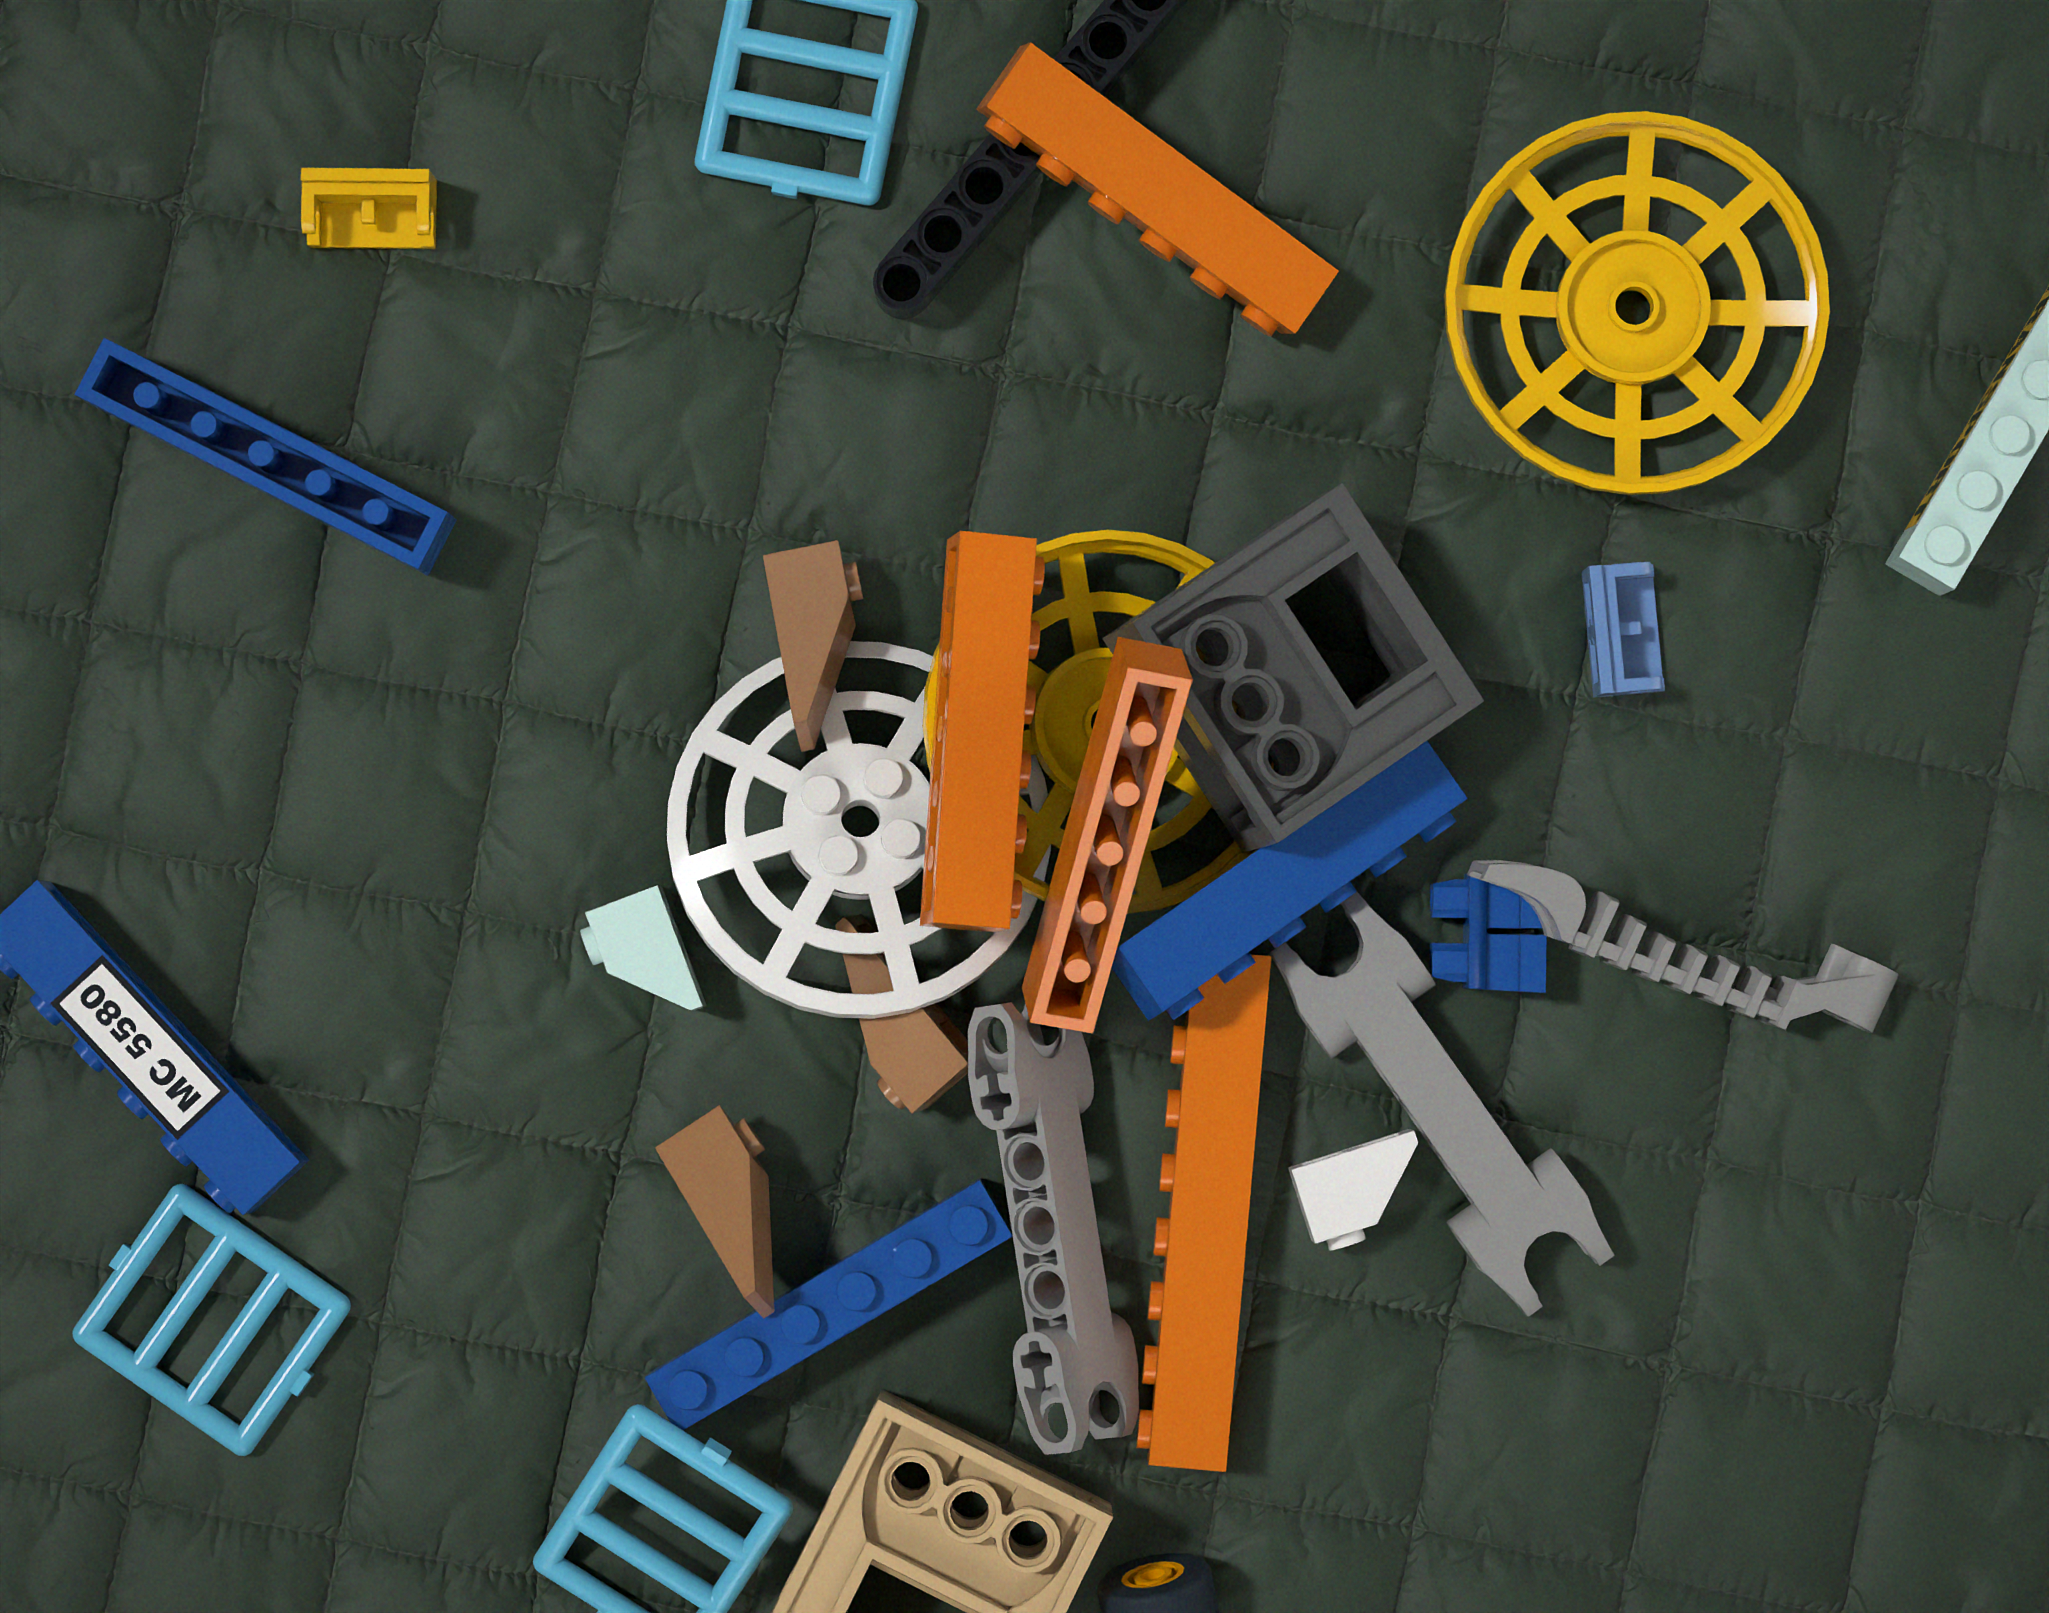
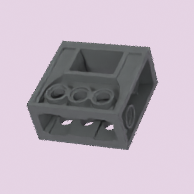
(1280, 681)

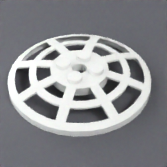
(824, 850)

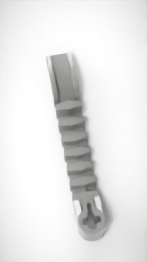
(1844, 988)

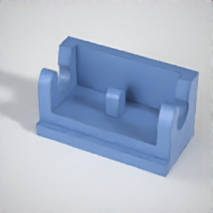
(1622, 629)

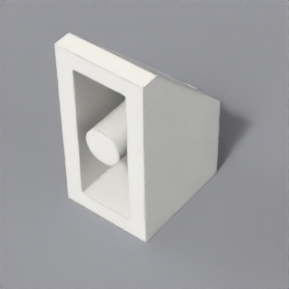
(1351, 1187)

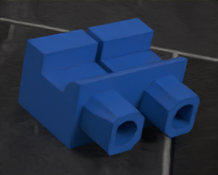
(1487, 959)

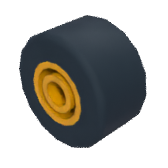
(1159, 1586)

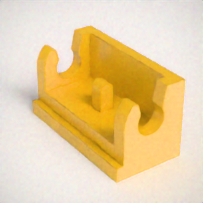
(369, 208)

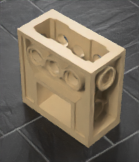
(925, 1539)

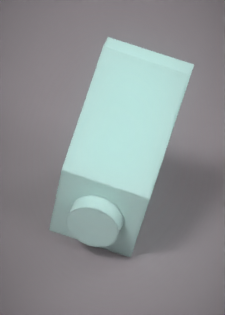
(643, 946)

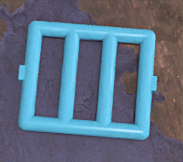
(874, 129)
(281, 1274)
(610, 1468)

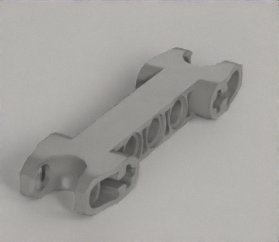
(1507, 1197)
(1072, 1337)

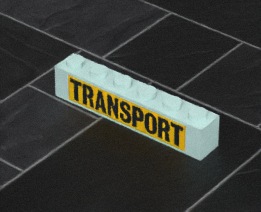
(1981, 465)

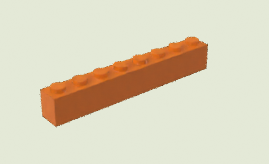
(1205, 1224)

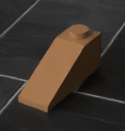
(813, 626)
(912, 1052)
(730, 1197)

